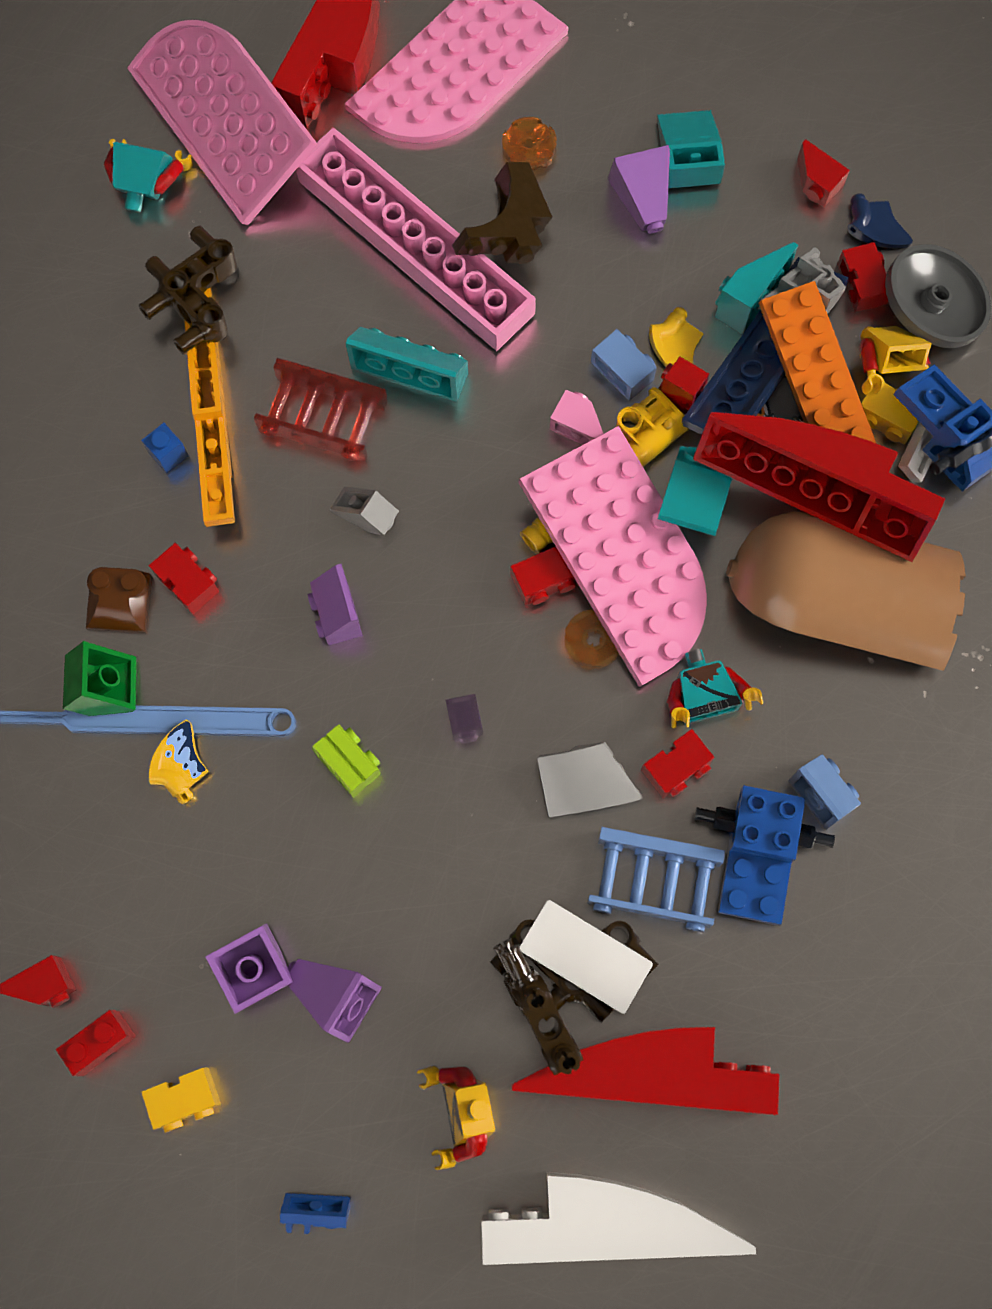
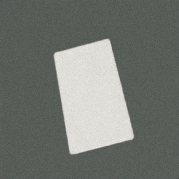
(586, 956)

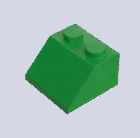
(99, 681)

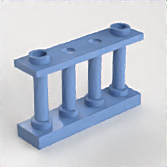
(675, 854)

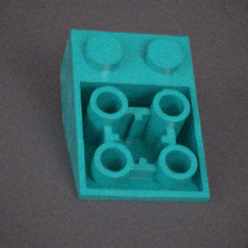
(693, 147)

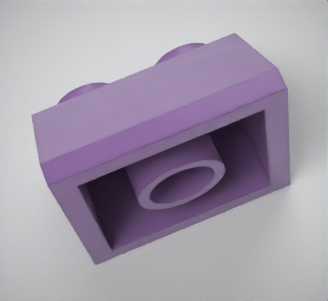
(335, 607)
(250, 968)

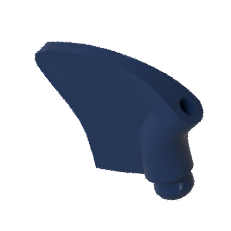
(876, 224)

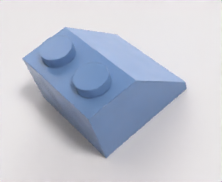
(825, 790)

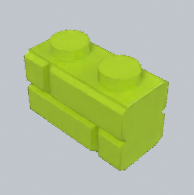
(347, 760)

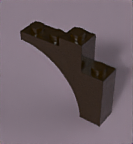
(518, 221)

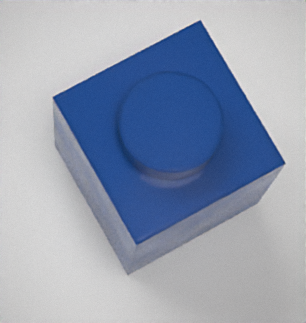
(165, 447)

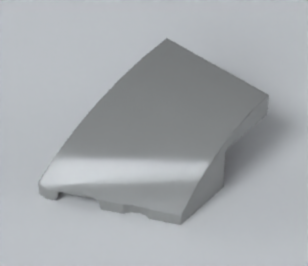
(811, 269)
(584, 780)

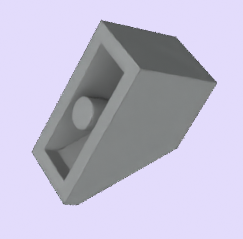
(365, 509)

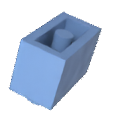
(623, 364)

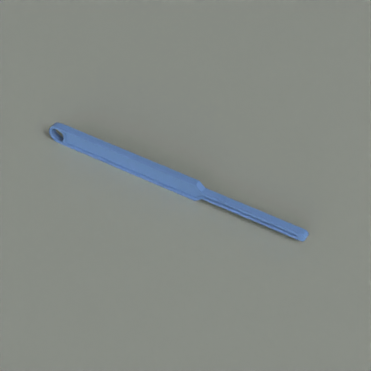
(162, 719)

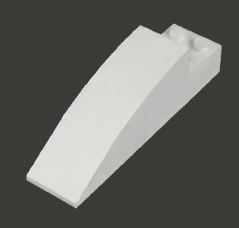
(603, 1221)

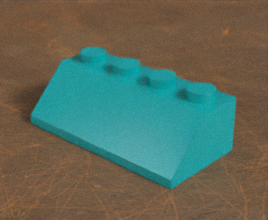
(407, 363)

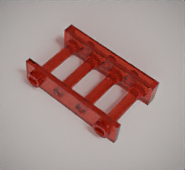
(316, 383)

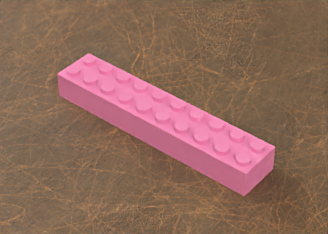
(415, 239)

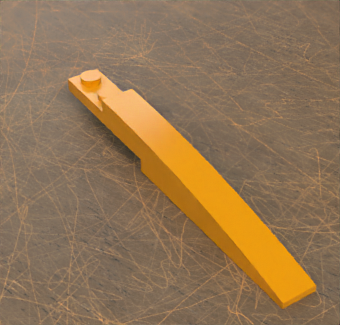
(211, 432)

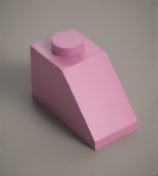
(575, 418)

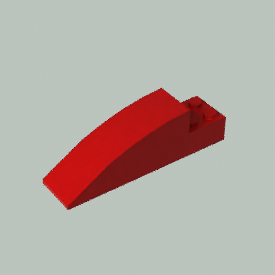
(328, 52)
(824, 475)
(664, 1070)

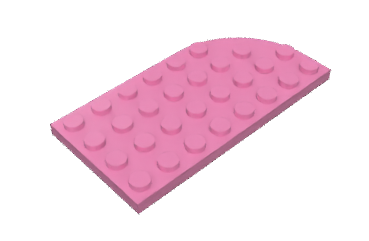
(456, 69)
(223, 112)
(621, 555)

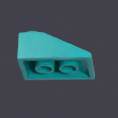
(744, 290)
(694, 494)

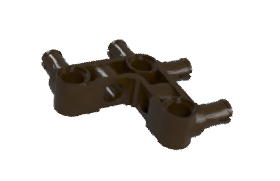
(184, 288)
(560, 991)
(536, 1002)

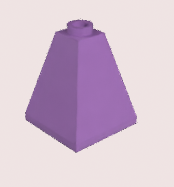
(643, 186)
(333, 996)

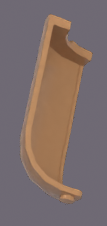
(849, 590)

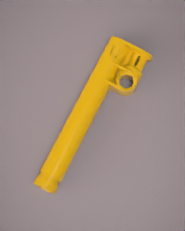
(656, 428)

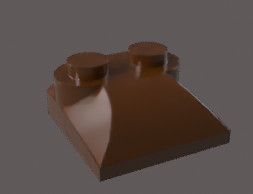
(118, 599)

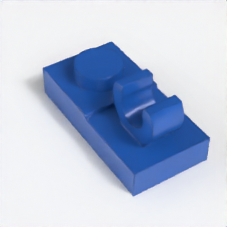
(314, 1210)

